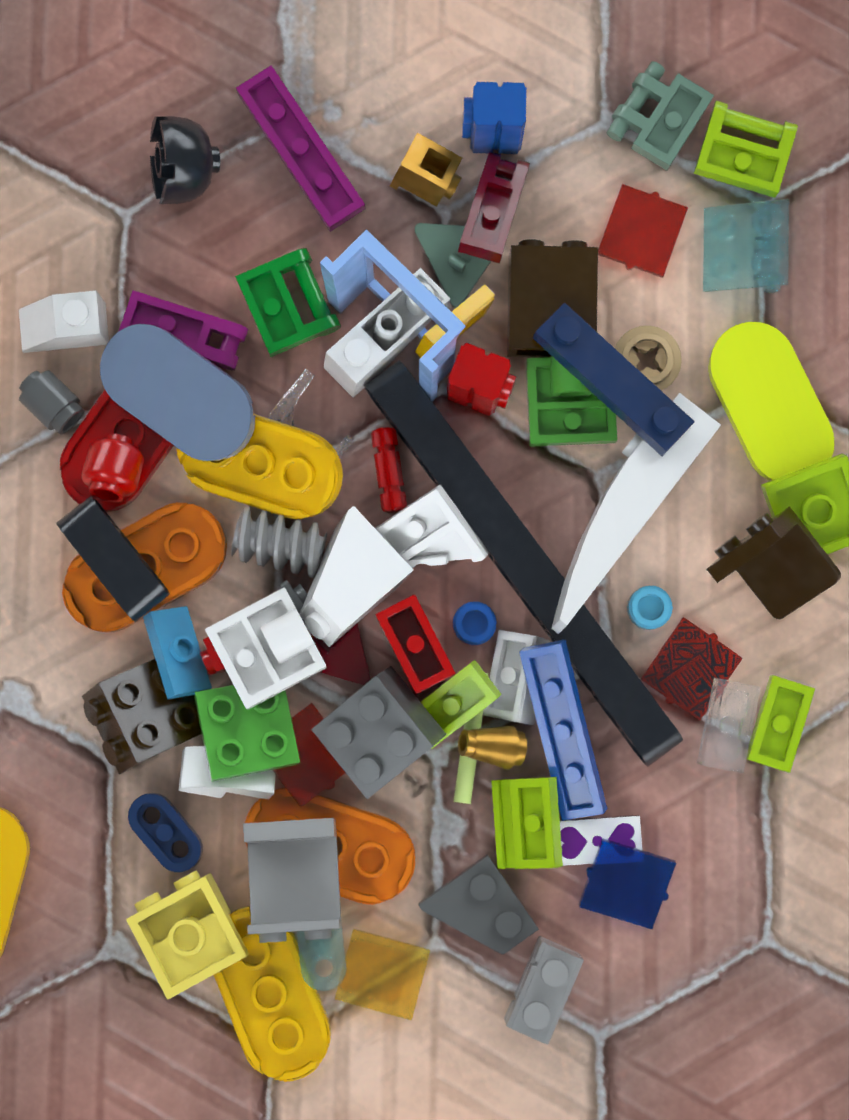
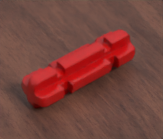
(388, 469)

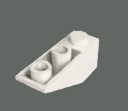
(379, 338)

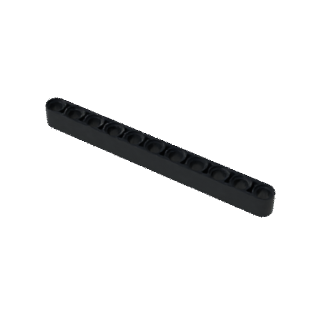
(522, 562)

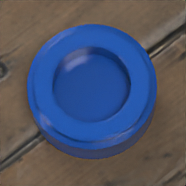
(474, 623)

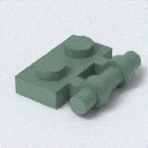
(671, 121)

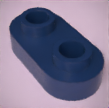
(162, 835)

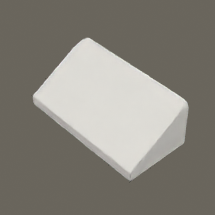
(510, 678)

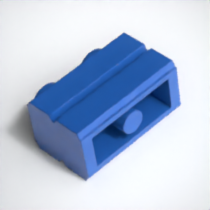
(495, 117)

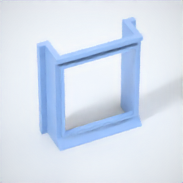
(354, 273)

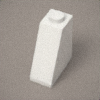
(352, 578)

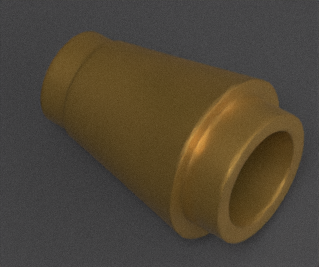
(495, 746)

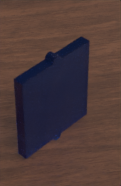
(627, 883)

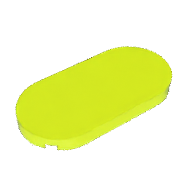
(769, 400)

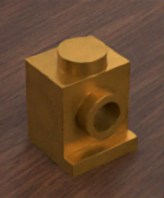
(428, 171)

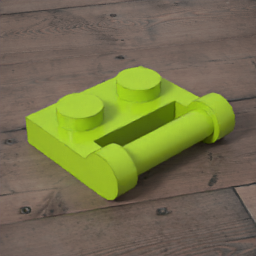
(744, 161)

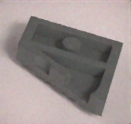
(482, 907)

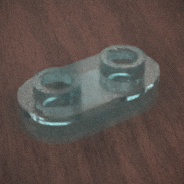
(316, 950)

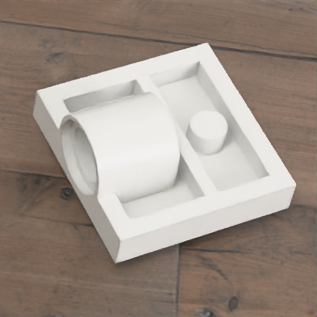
(265, 648)

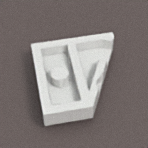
(432, 532)

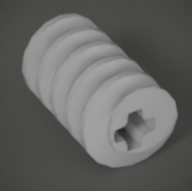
(278, 542)

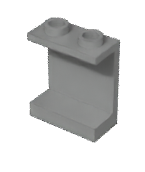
(293, 878)

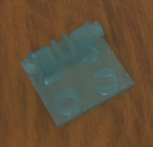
(746, 246)

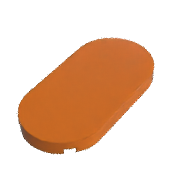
(177, 542)
(372, 849)

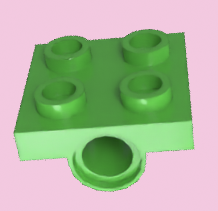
(563, 408)
(243, 739)

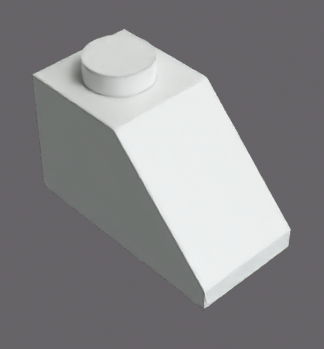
(64, 322)

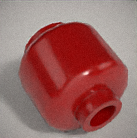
(112, 468)

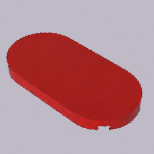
(104, 419)

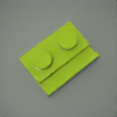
(527, 823)

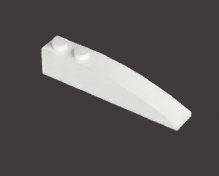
(627, 506)

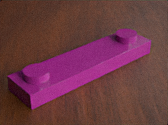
(300, 148)

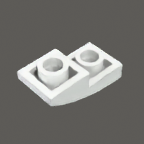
(196, 778)

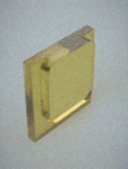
(383, 974)

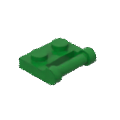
(274, 307)

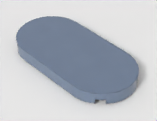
(177, 392)

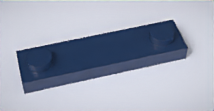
(613, 379)

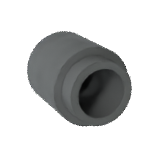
(50, 401)

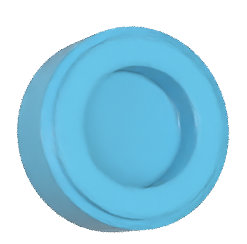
(649, 607)

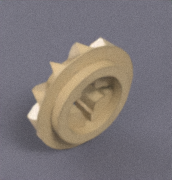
(667, 358)

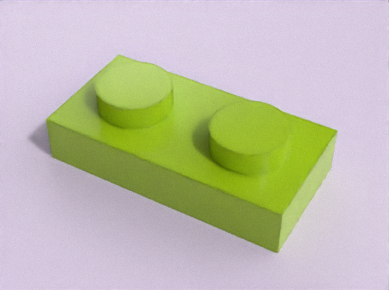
(461, 698)
(780, 723)

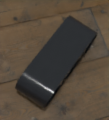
(113, 558)

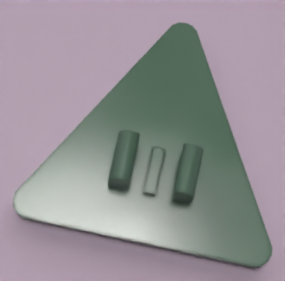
(454, 269)

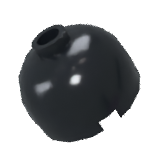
(181, 159)

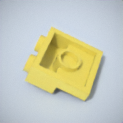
(187, 933)

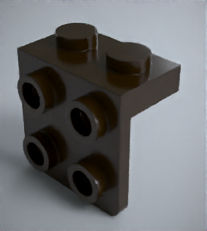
(778, 563)
(138, 717)

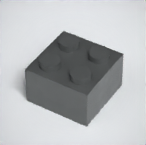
(378, 732)

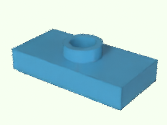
(177, 652)

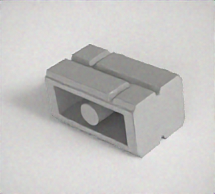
(543, 990)

